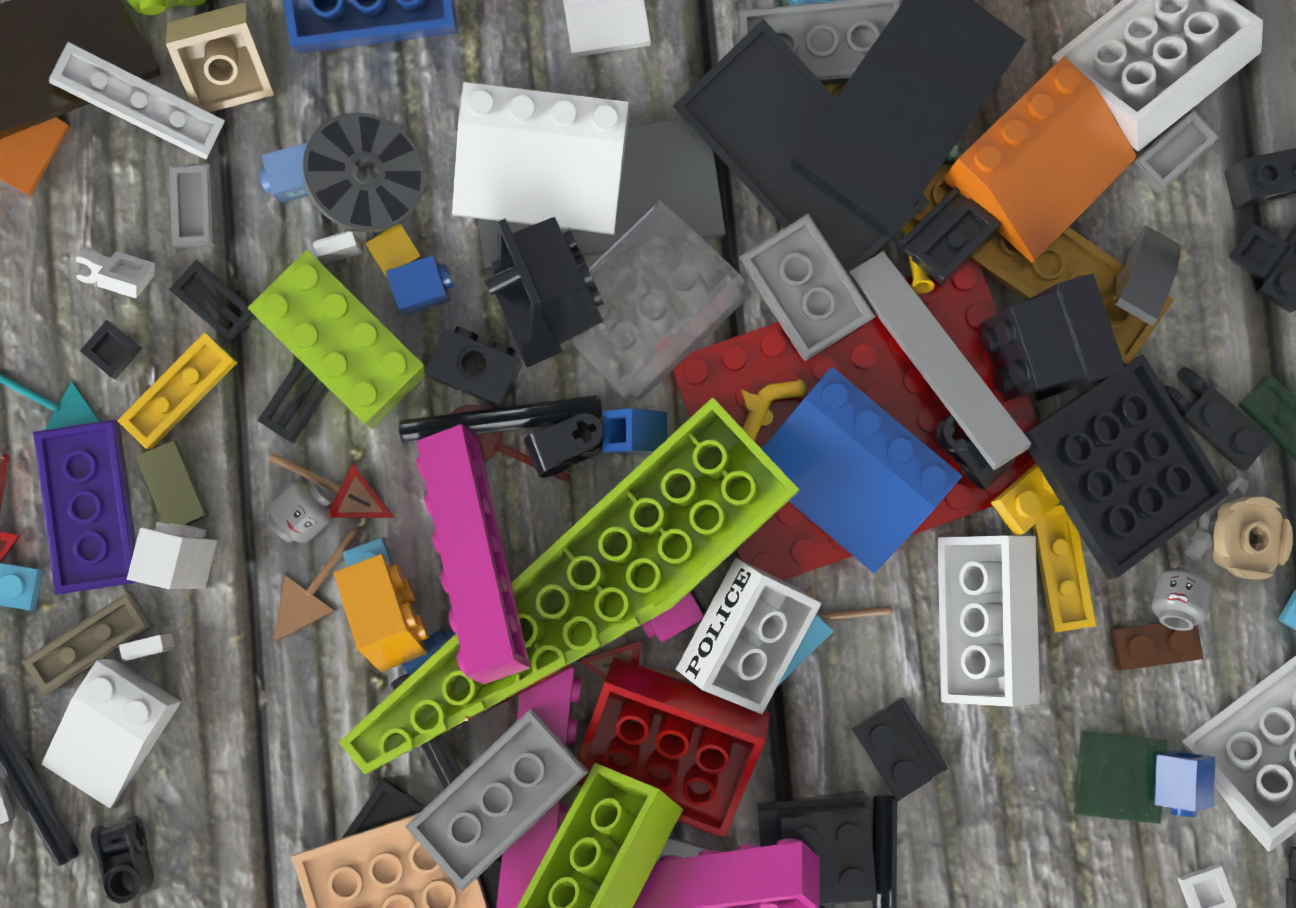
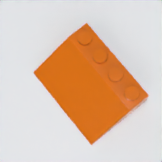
(1044, 160)

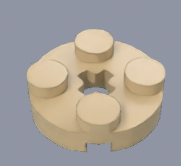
(1232, 537)

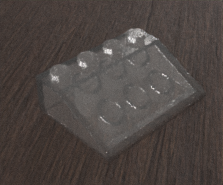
(660, 301)

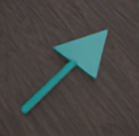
(69, 412)

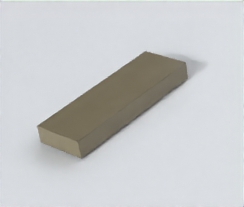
(86, 643)

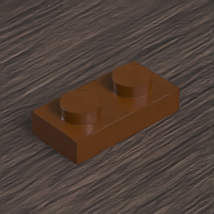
(1154, 645)

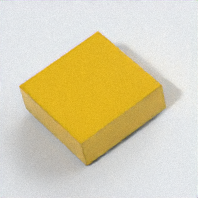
(393, 249)

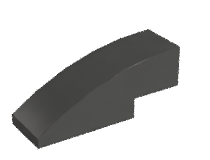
(1147, 275)

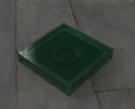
(1118, 776)

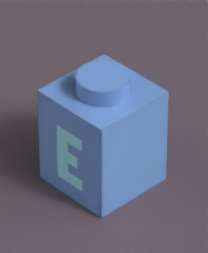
(283, 173)

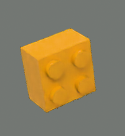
(382, 612)

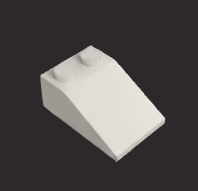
(109, 730)

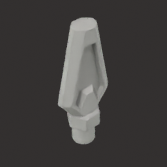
(1203, 536)

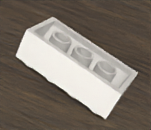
(988, 620)

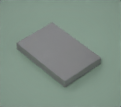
(806, 287)

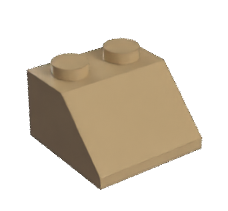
(219, 58)

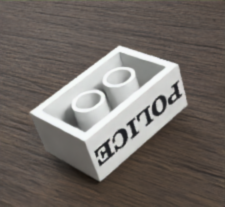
(748, 636)

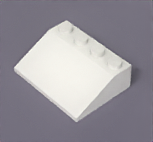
(1163, 58)
(539, 157)
(1257, 755)

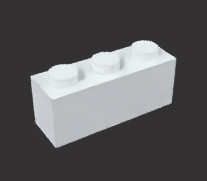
(172, 557)

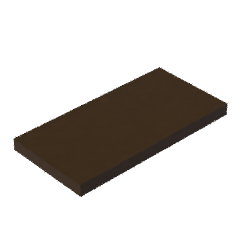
(33, 41)

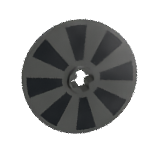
(352, 143)

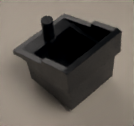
(543, 288)
(1052, 342)
(835, 830)

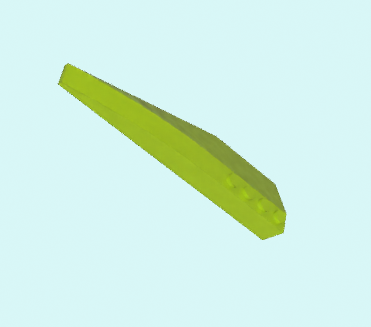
(601, 578)

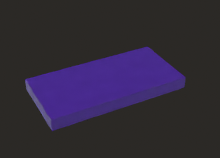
(86, 505)

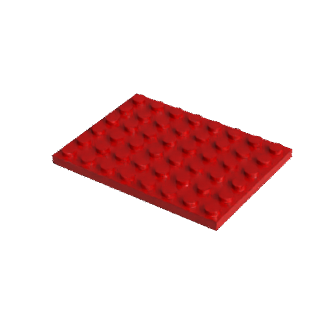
(883, 372)

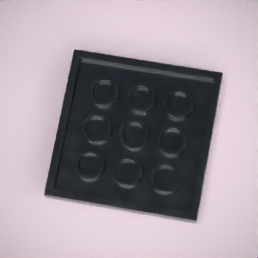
(1125, 467)

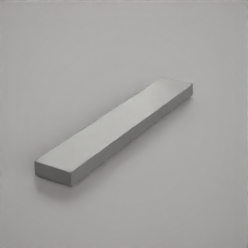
(939, 361)

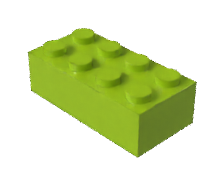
(338, 339)
(604, 845)

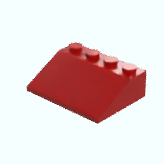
(676, 741)

